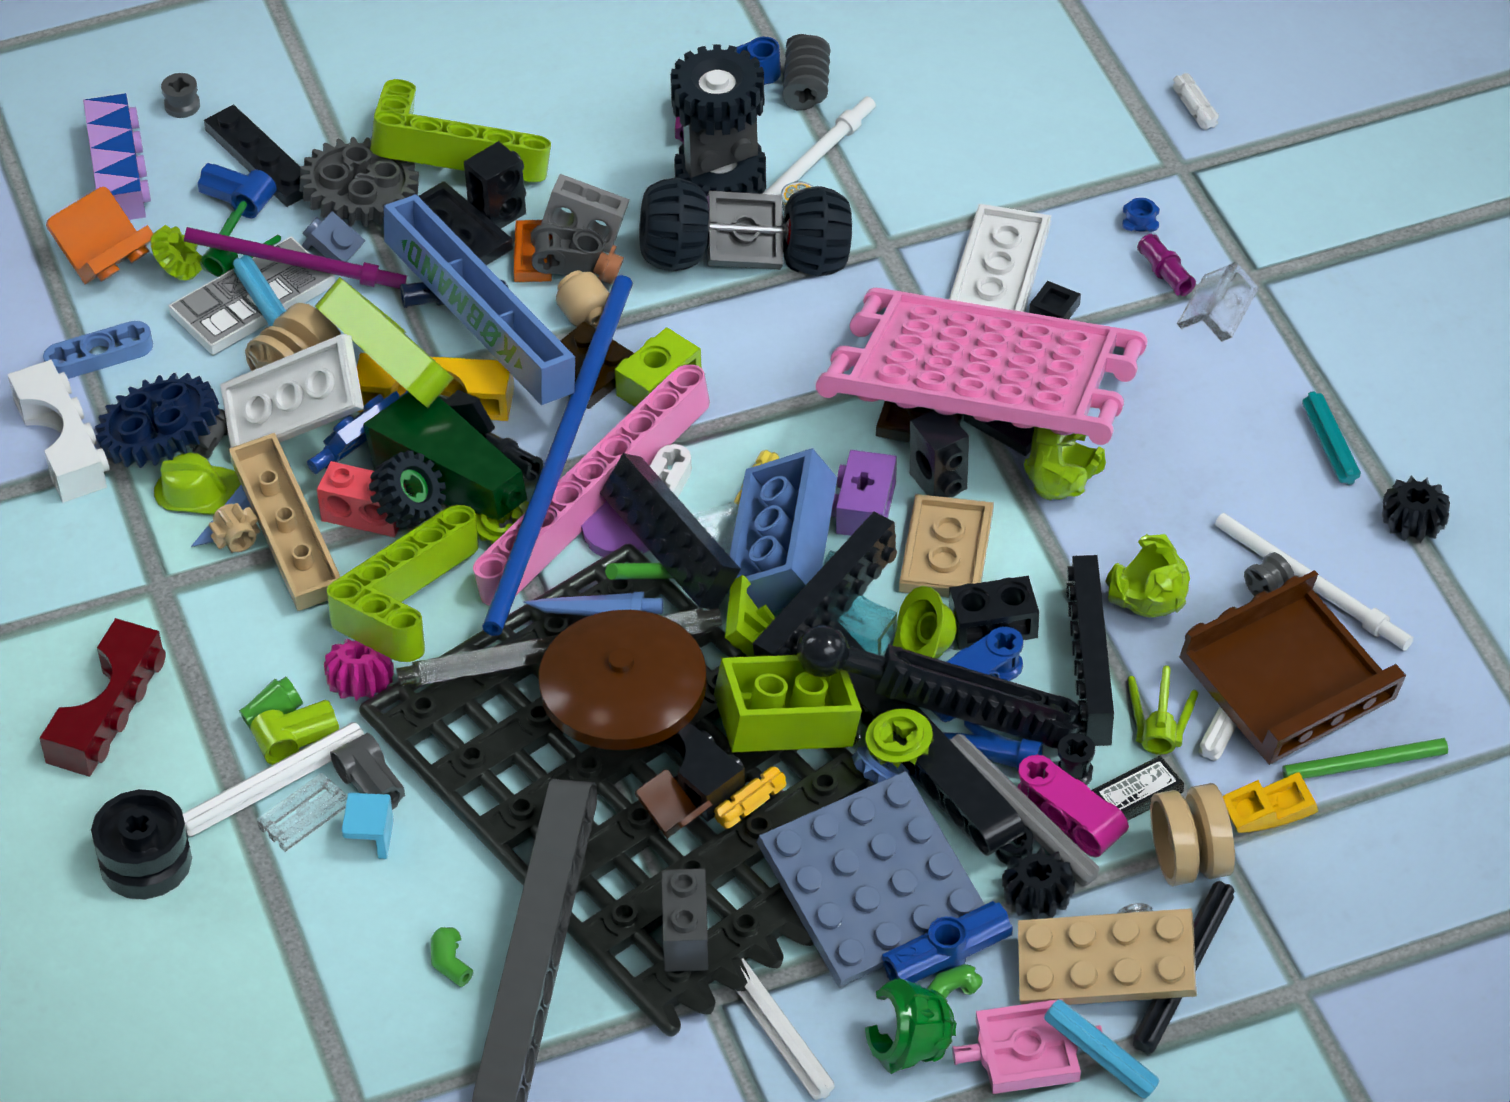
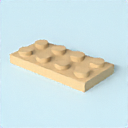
(1107, 957)

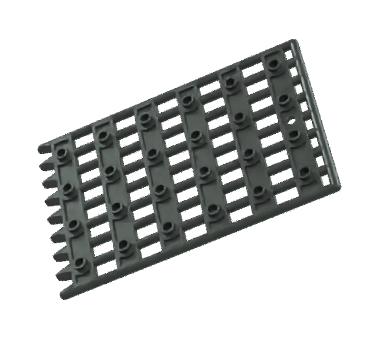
(612, 844)

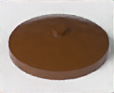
(622, 679)

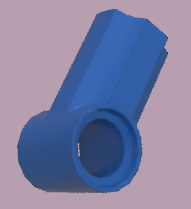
(235, 187)

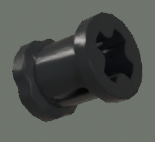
(1076, 756)

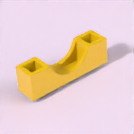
(476, 377)

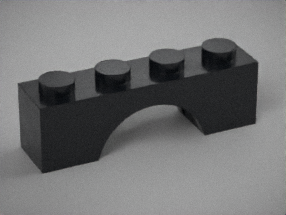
(706, 768)

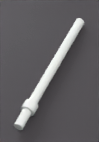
(846, 124)
(1372, 620)

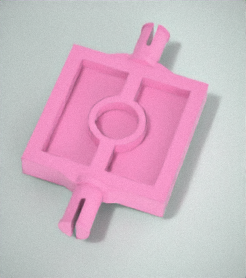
(1021, 1049)

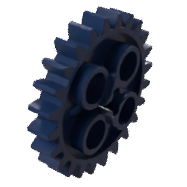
(182, 415)

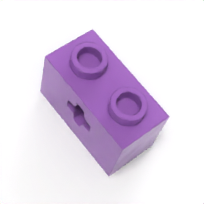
(865, 487)

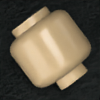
(582, 297)

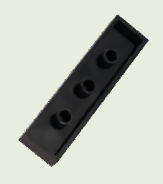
(670, 531)
(833, 587)
(1090, 649)

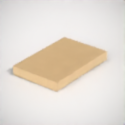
(945, 543)

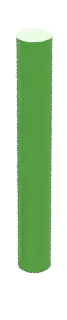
(636, 571)

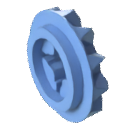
(872, 768)

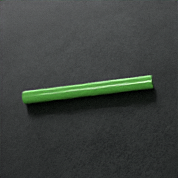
(1367, 759)

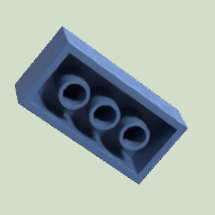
(783, 526)

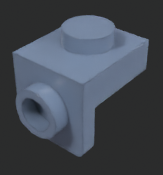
(332, 238)

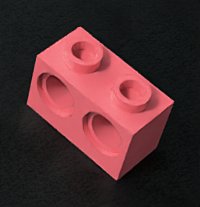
(347, 501)

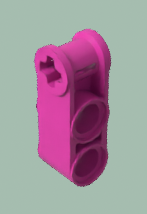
(1071, 805)

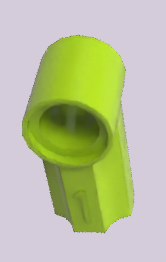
(284, 734)

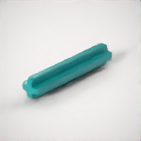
(1331, 438)

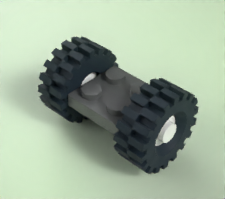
(718, 106)

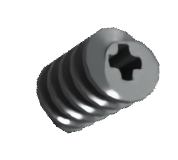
(806, 71)

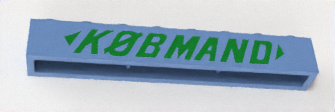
(479, 300)

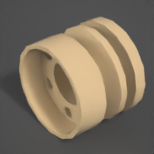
(291, 332)

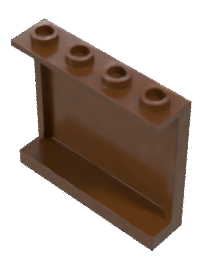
(1287, 669)

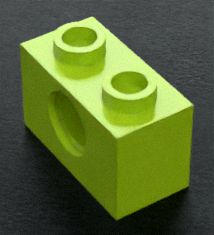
(652, 364)

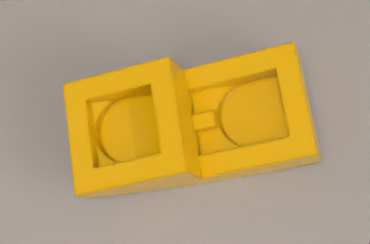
(1271, 806)

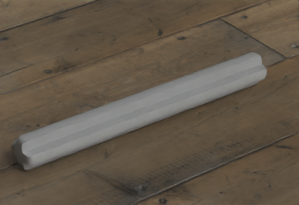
(1042, 828)

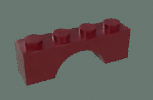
(83, 733)

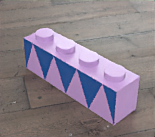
(114, 152)

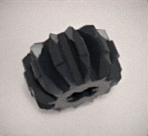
(1415, 509)
(1038, 883)

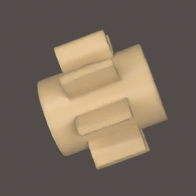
(234, 527)

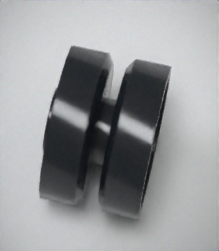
(141, 844)

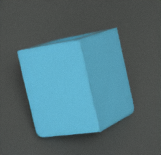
(369, 818)

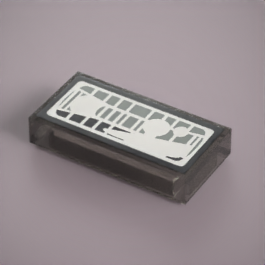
(1135, 788)

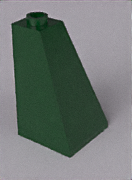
(469, 464)

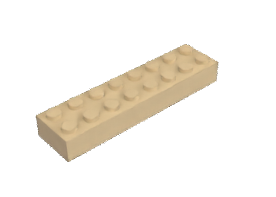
(285, 520)

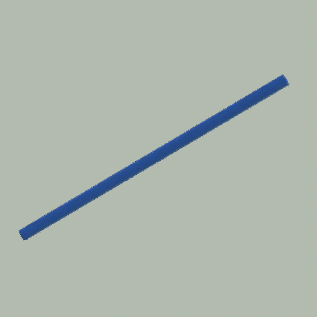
(556, 458)

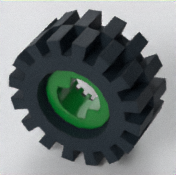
(393, 498)

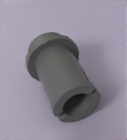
(210, 441)

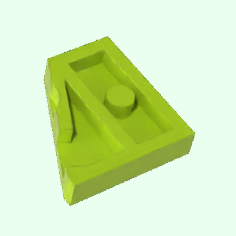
(744, 619)

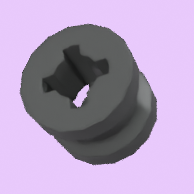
(180, 95)
(1268, 575)

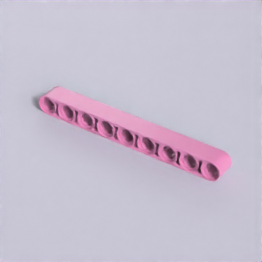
(643, 432)

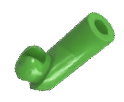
(444, 956)
(960, 976)

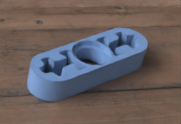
(126, 351)

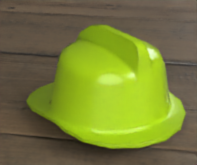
(194, 485)
(925, 623)

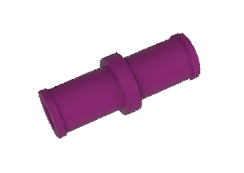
(1166, 265)

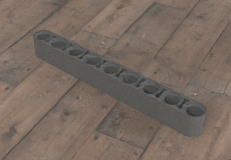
(536, 943)

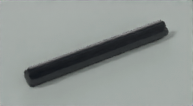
(1205, 927)

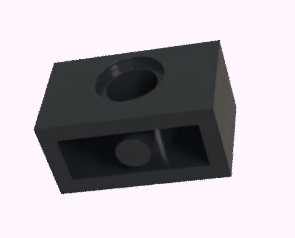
(939, 454)

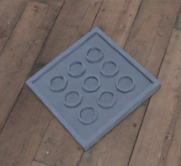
(868, 875)

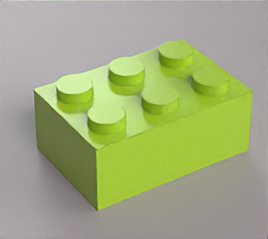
(780, 706)

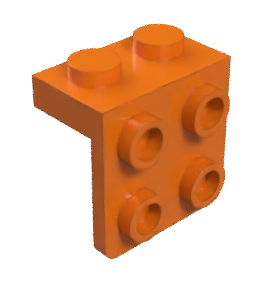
(97, 235)

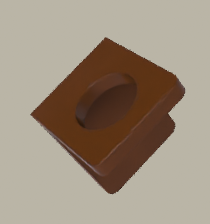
(668, 803)

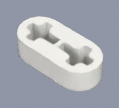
(681, 470)

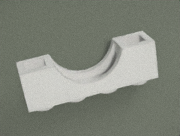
(45, 401)

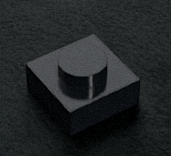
(1055, 301)

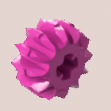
(357, 670)

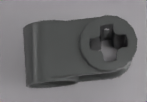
(567, 250)

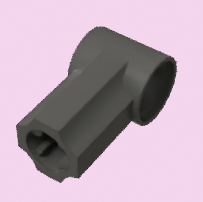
(365, 767)

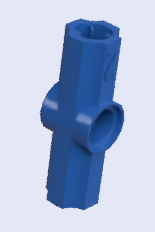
(962, 939)

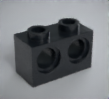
(496, 184)
(992, 605)

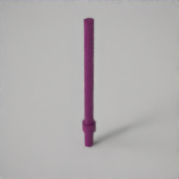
(368, 274)

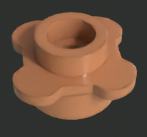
(608, 266)

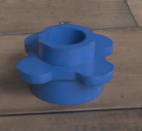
(1141, 215)

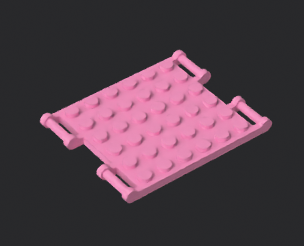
(985, 363)

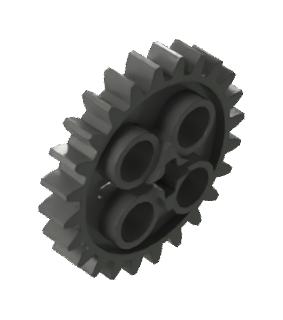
(355, 181)

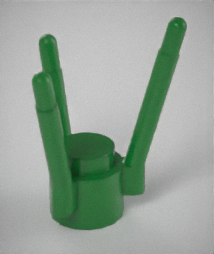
(220, 261)

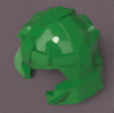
(922, 1030)

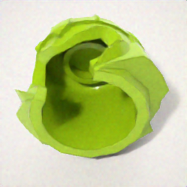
(1061, 465)
(1153, 582)

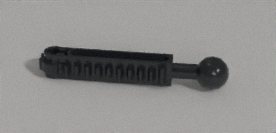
(944, 687)

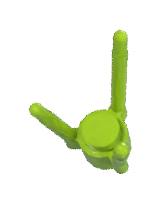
(1160, 731)

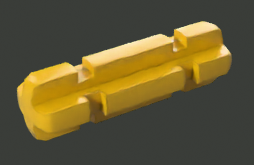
(750, 797)

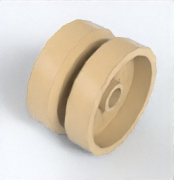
(1192, 834)

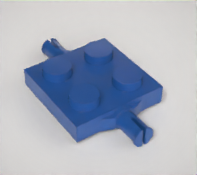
(349, 434)

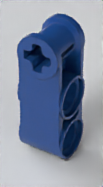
(992, 655)

